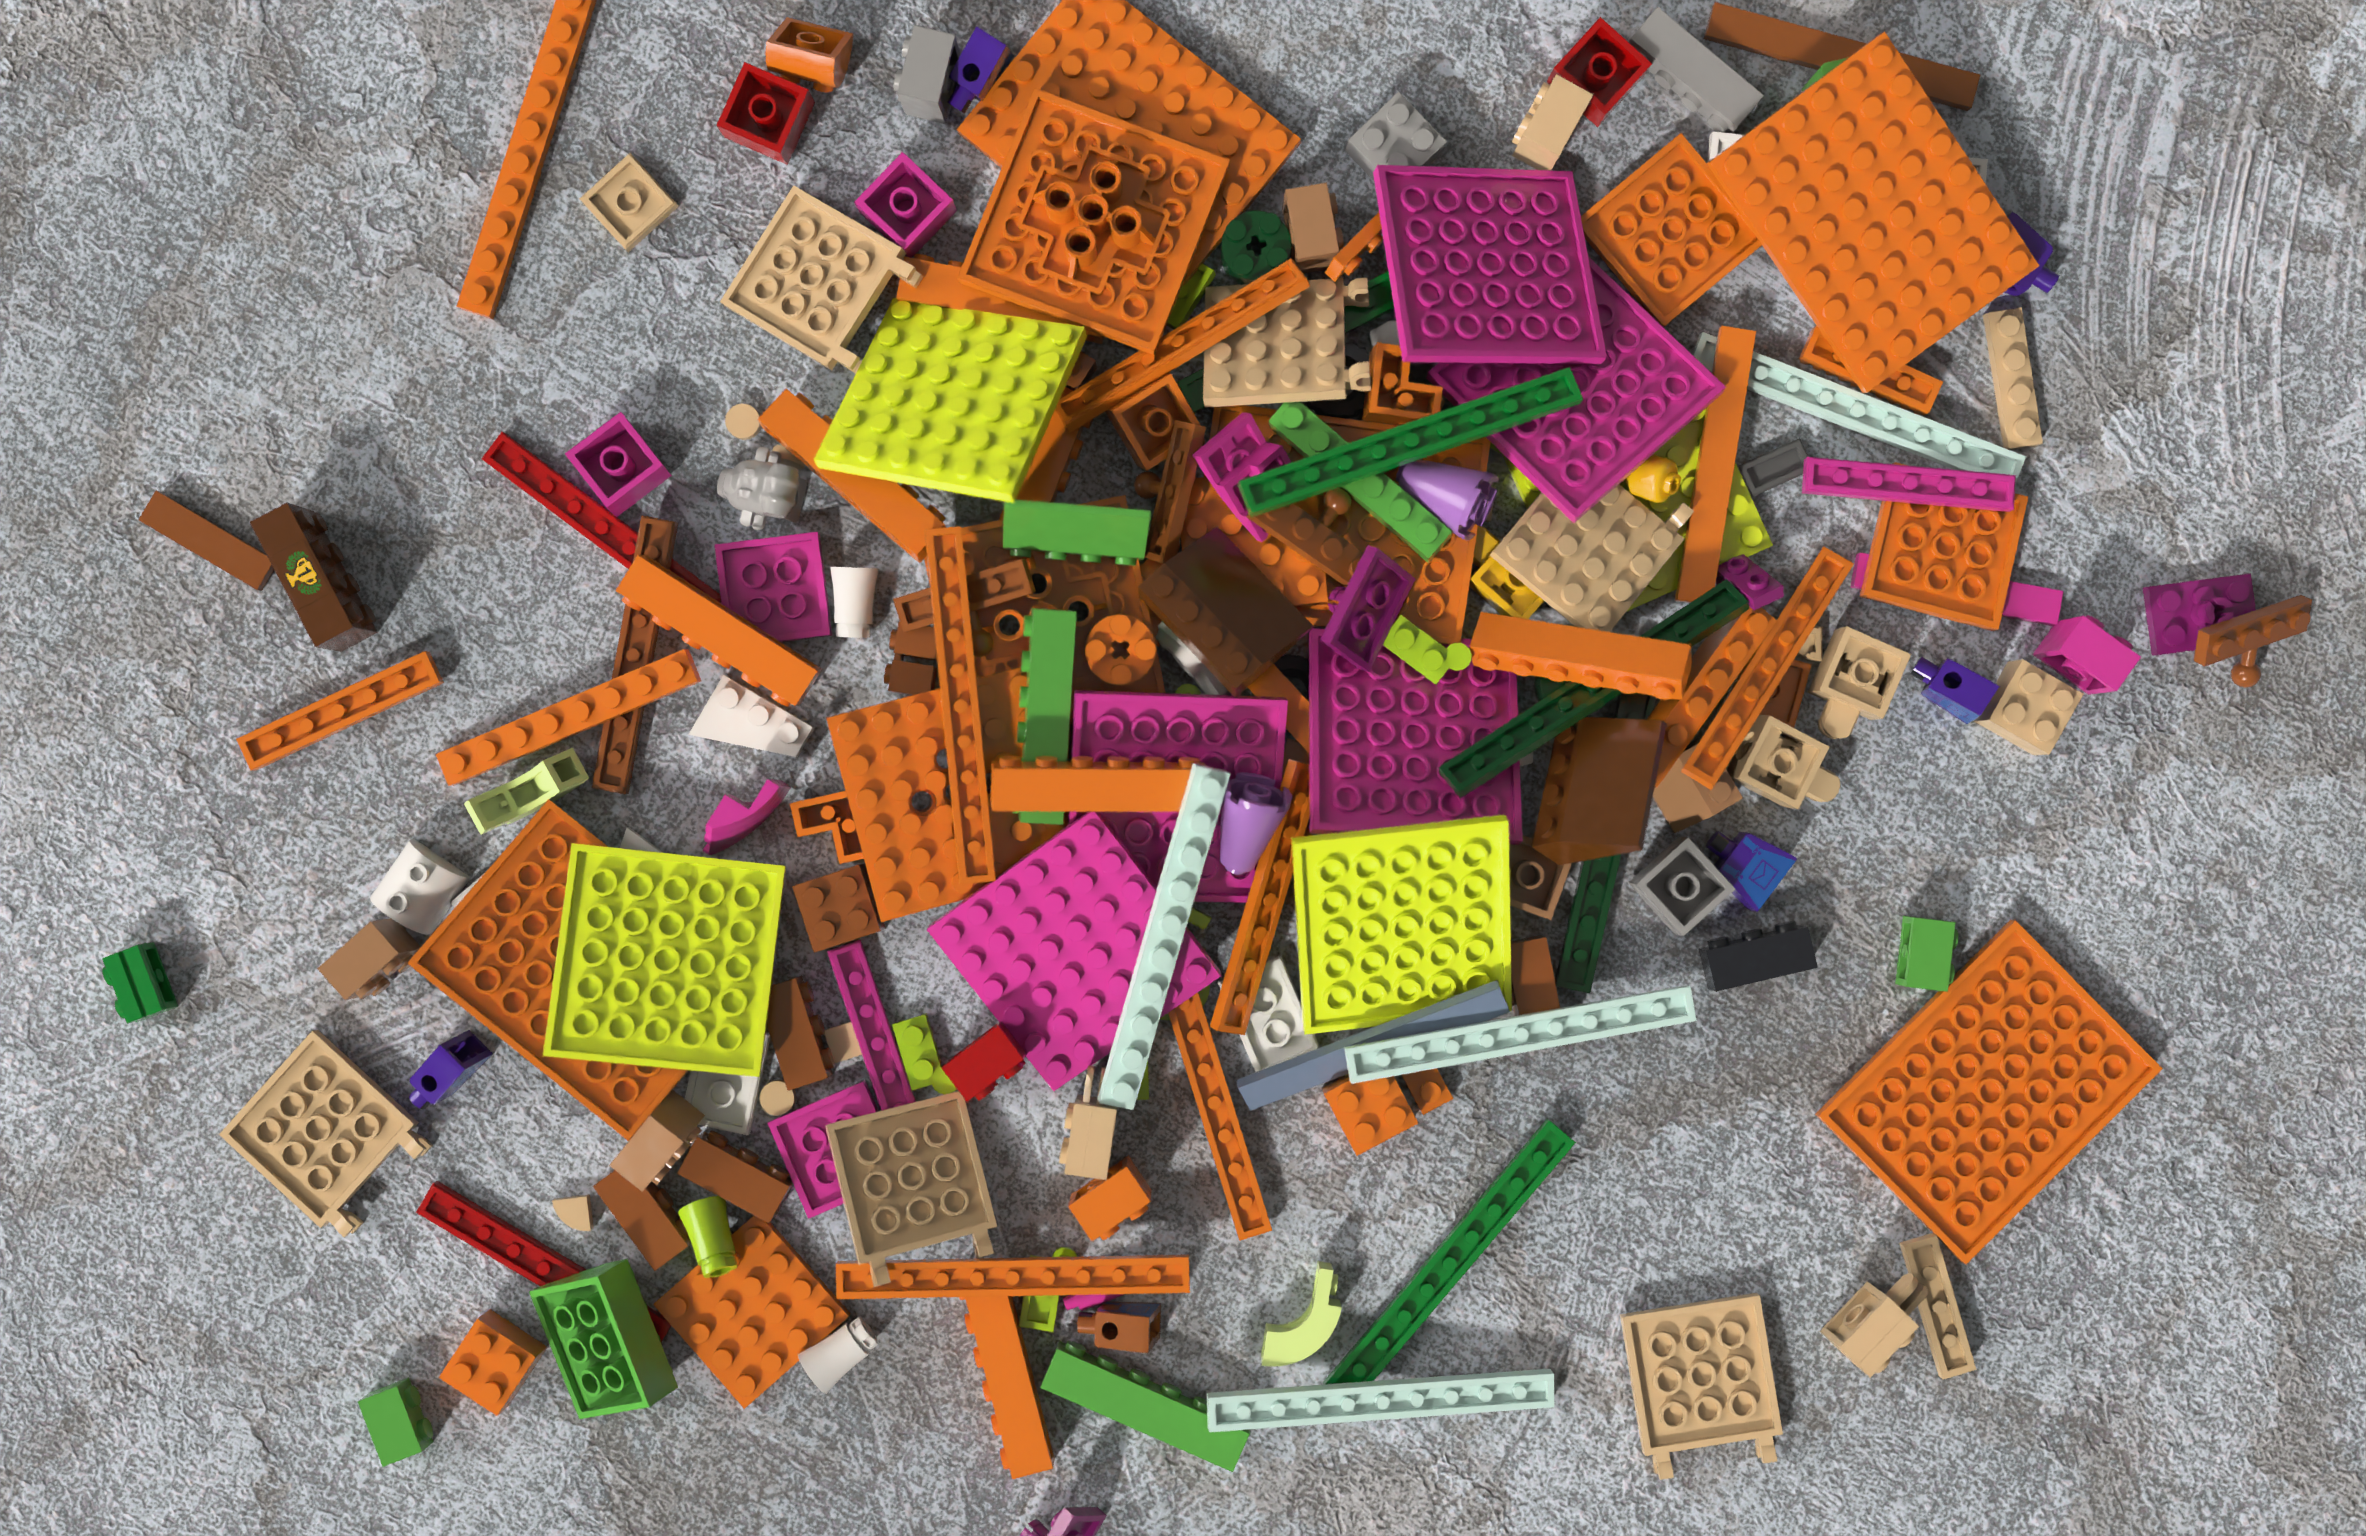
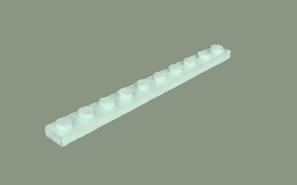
(1869, 415)
(1163, 936)
(1519, 1034)
(1379, 1400)

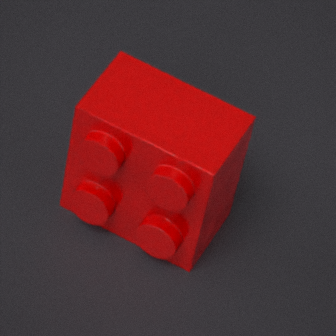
(1604, 67)
(766, 113)
(984, 1061)

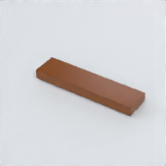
(207, 540)

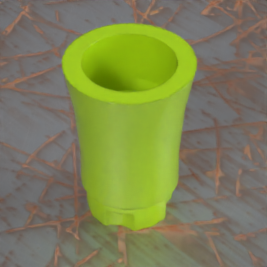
(710, 1235)

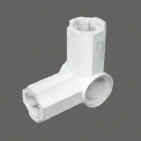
(1189, 662)

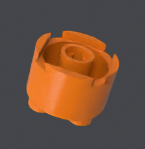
(1140, 649)

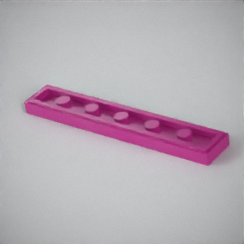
(1908, 484)
(2021, 602)
(871, 1025)

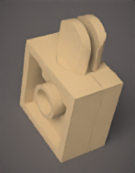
(1856, 680)
(1781, 766)
(1091, 1133)
(1876, 1323)

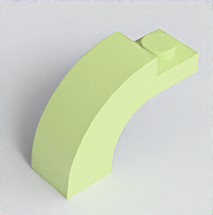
(527, 793)
(1304, 1336)

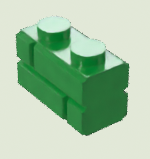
(139, 982)

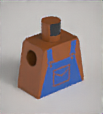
(1135, 1329)

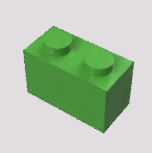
(1926, 953)
(396, 1421)

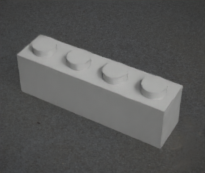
(1695, 73)

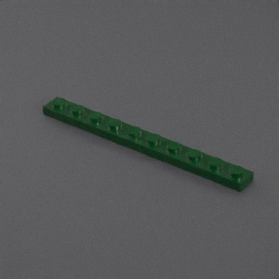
(1577, 701)
(1594, 889)

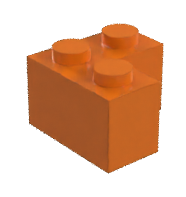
(1391, 395)
(828, 814)

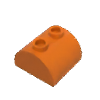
(809, 53)

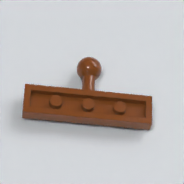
(1172, 491)
(1313, 537)
(983, 589)
(2248, 633)

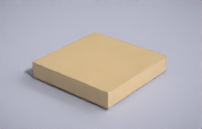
(629, 202)

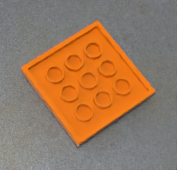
(1669, 231)
(1944, 560)
(1286, 569)
(755, 1316)

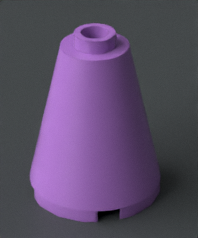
(1450, 493)
(1249, 819)

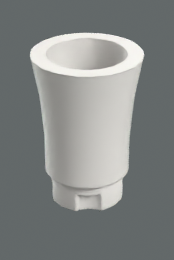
(853, 600)
(838, 1353)

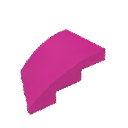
(1235, 455)
(737, 819)

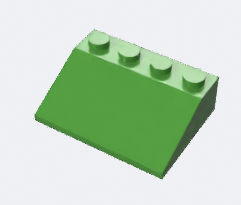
(1075, 531)
(604, 1340)

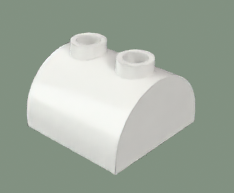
(419, 888)

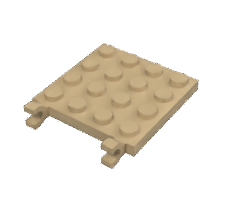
(815, 278)
(1289, 351)
(1590, 566)
(322, 1131)
(911, 1180)
(1701, 1377)

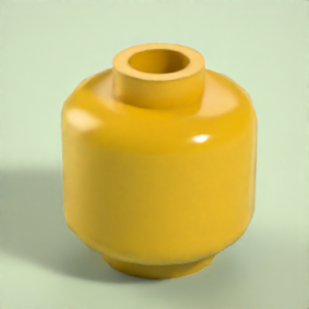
(1654, 479)

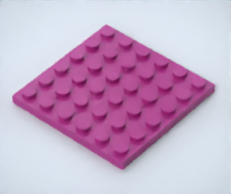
(1488, 265)
(1627, 410)
(1217, 729)
(1388, 732)
(1060, 944)

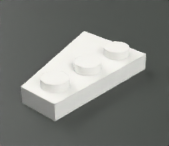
(750, 720)

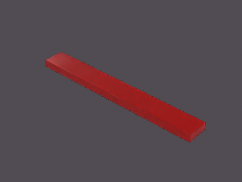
(573, 505)
(504, 1241)

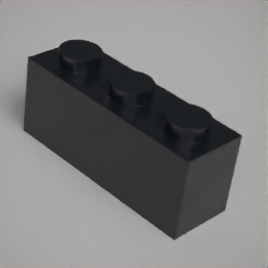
(1757, 956)

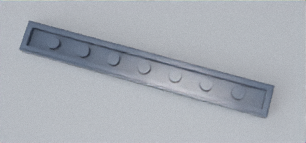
(1330, 1060)

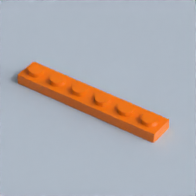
(340, 710)

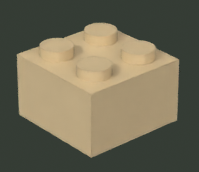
(1552, 121)
(2029, 707)

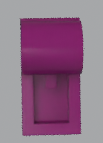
(1750, 581)

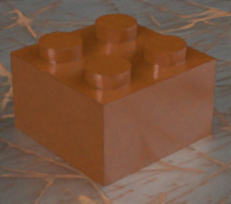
(838, 907)

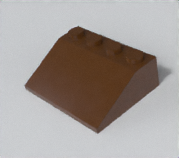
(1224, 610)
(1599, 789)

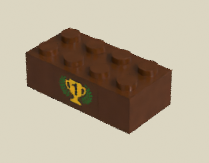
(314, 577)

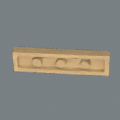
(2012, 379)
(1939, 1308)

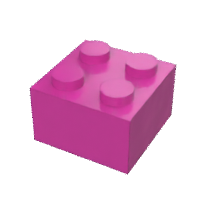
(906, 205)
(618, 464)
(2087, 654)

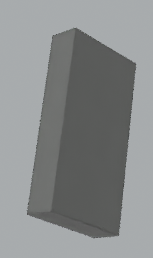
(1774, 467)

